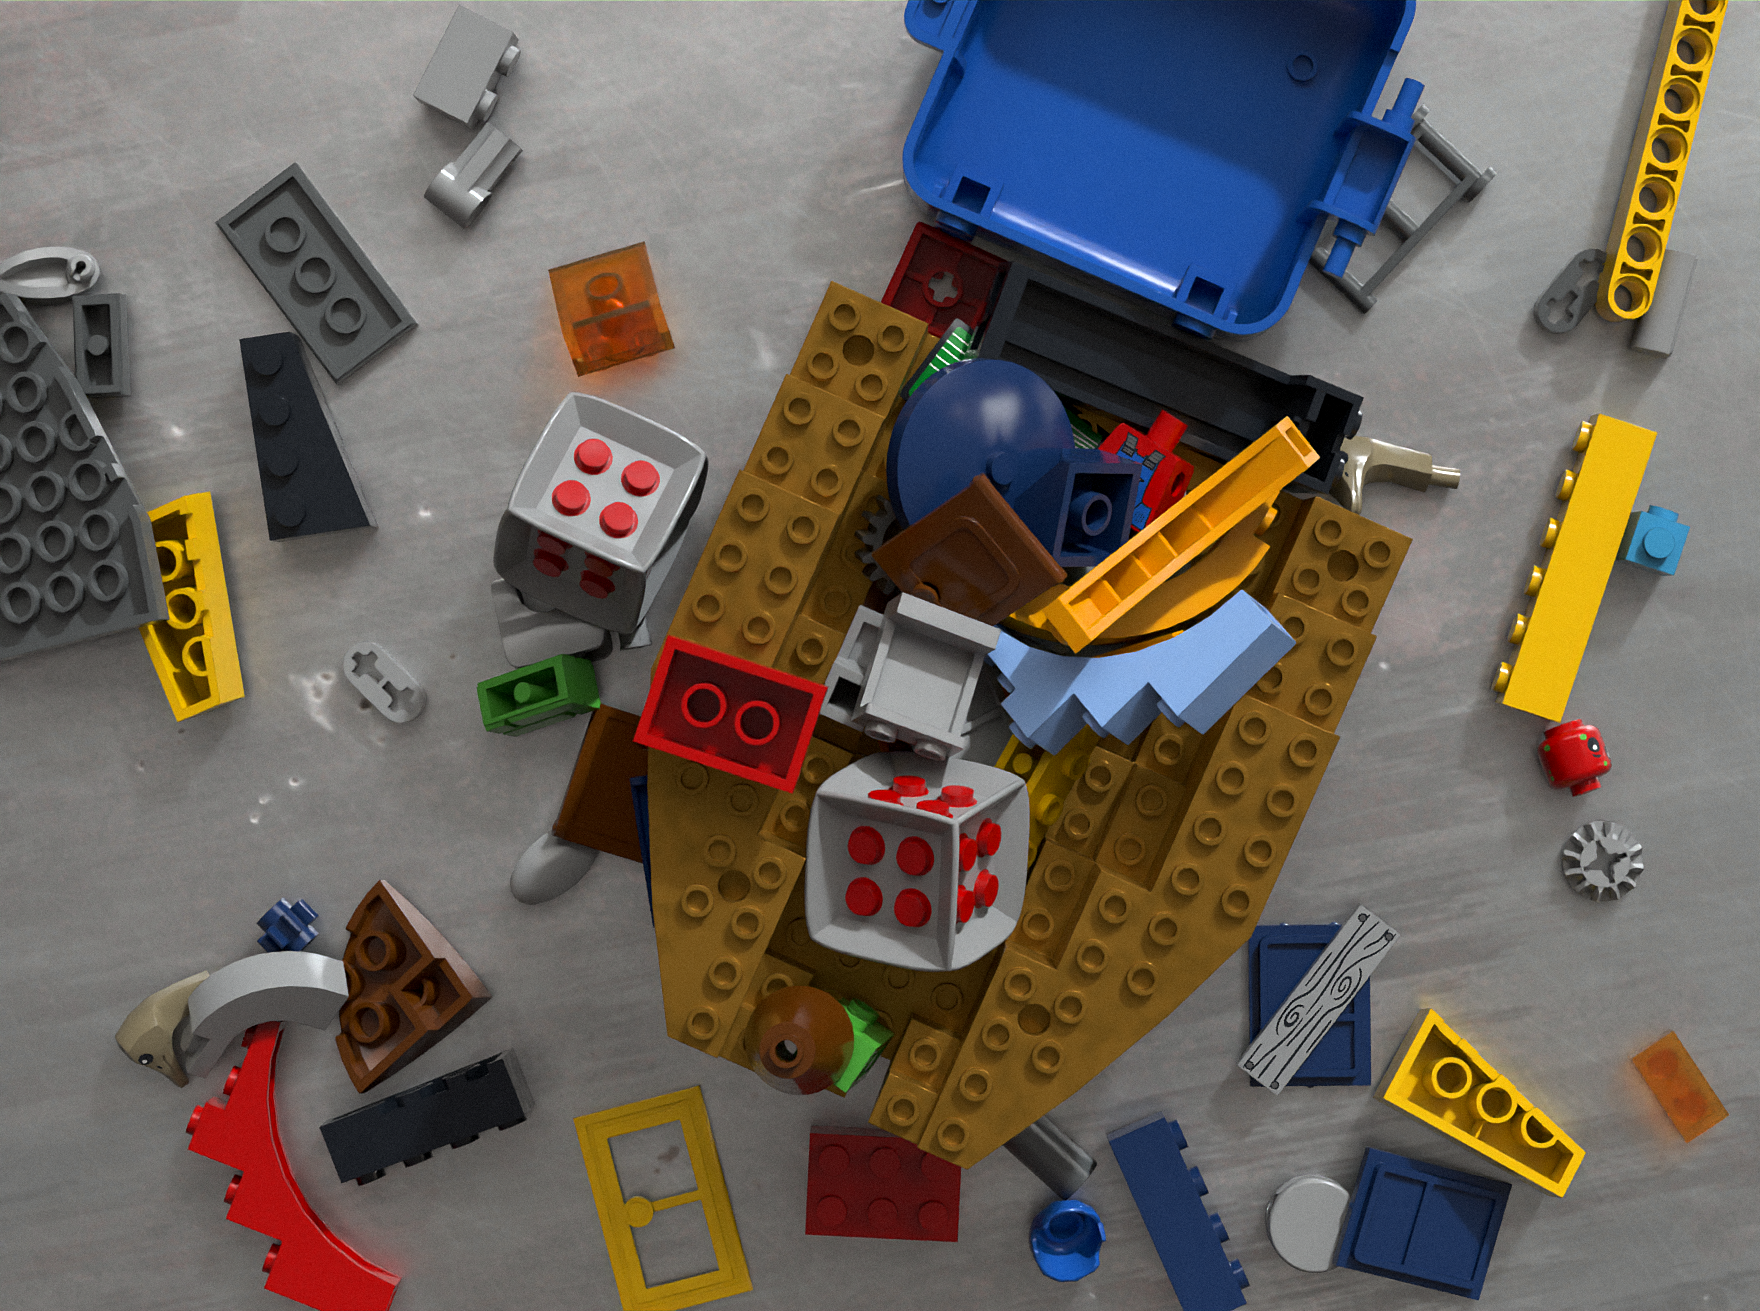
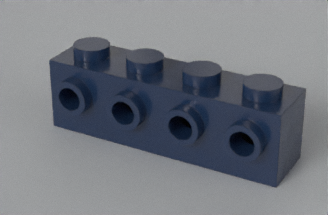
(1176, 1217)

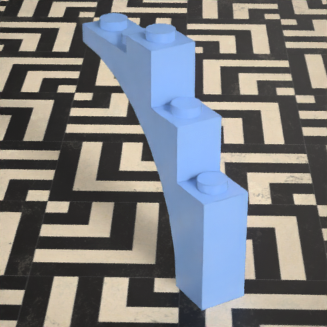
(1184, 678)

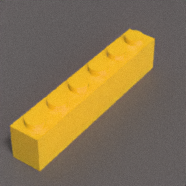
(1574, 567)

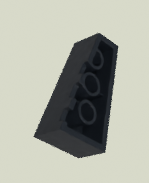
(299, 450)
(428, 1117)

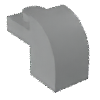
(850, 667)

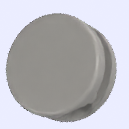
(1307, 1221)

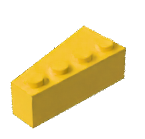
(197, 646)
(1465, 1100)

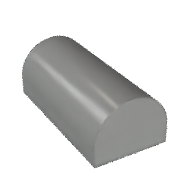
(1660, 325)

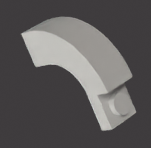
(256, 991)

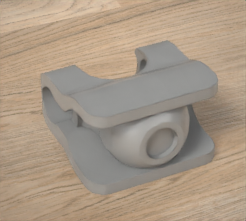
(541, 635)

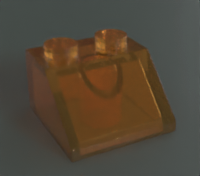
(611, 309)

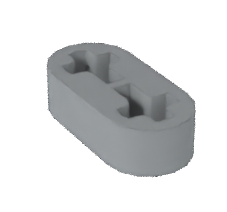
(375, 690)

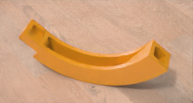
(1175, 600)

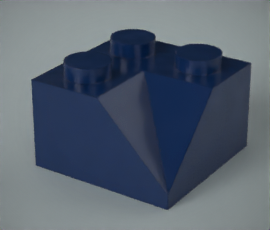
(1082, 506)

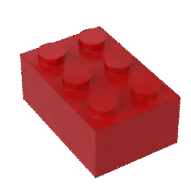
(730, 713)
(879, 1187)

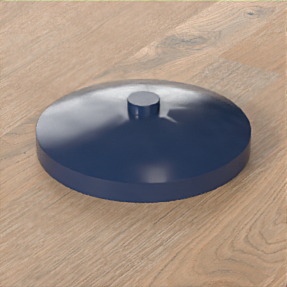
(969, 423)

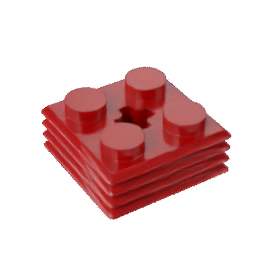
(930, 257)

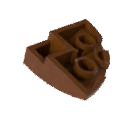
(402, 988)

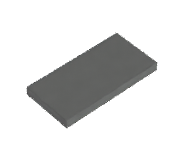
(316, 273)

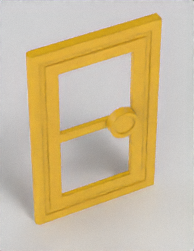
(638, 1211)

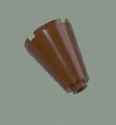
(816, 1027)

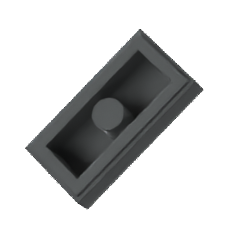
(102, 345)
(1052, 1157)

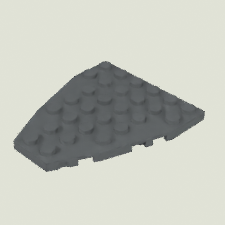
(71, 523)

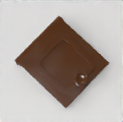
(974, 556)
(599, 796)

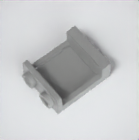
(923, 676)

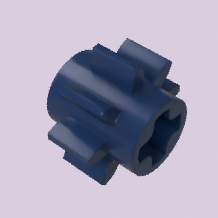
(287, 927)

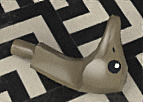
(1378, 461)
(149, 1028)

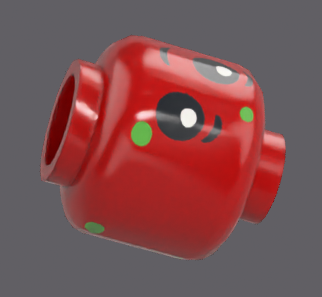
(1574, 757)

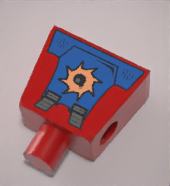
(1163, 473)

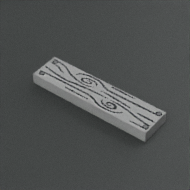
(1318, 999)

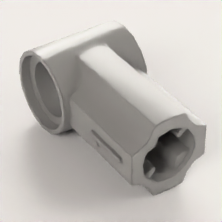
(465, 186)

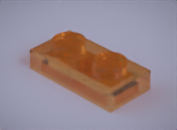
(1678, 1085)

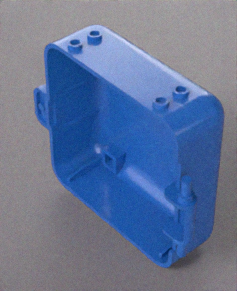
(1164, 142)

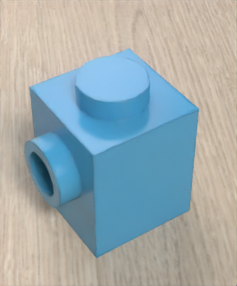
(1653, 541)

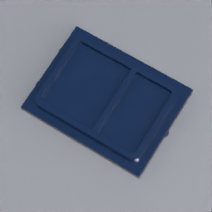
(1275, 965)
(1422, 1223)

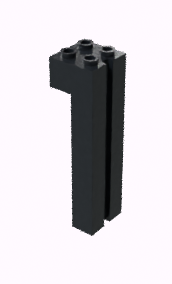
(1137, 366)

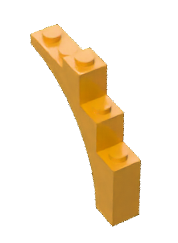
(1178, 535)

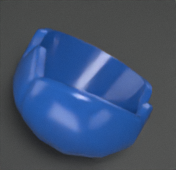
(1066, 1240)

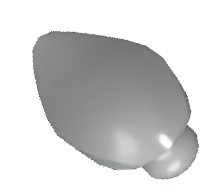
(48, 275)
(550, 869)

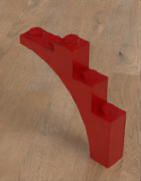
(244, 1134)

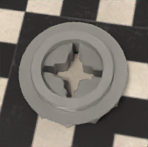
(1581, 850)

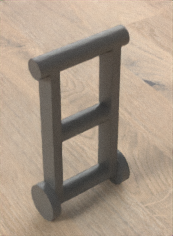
(1470, 186)

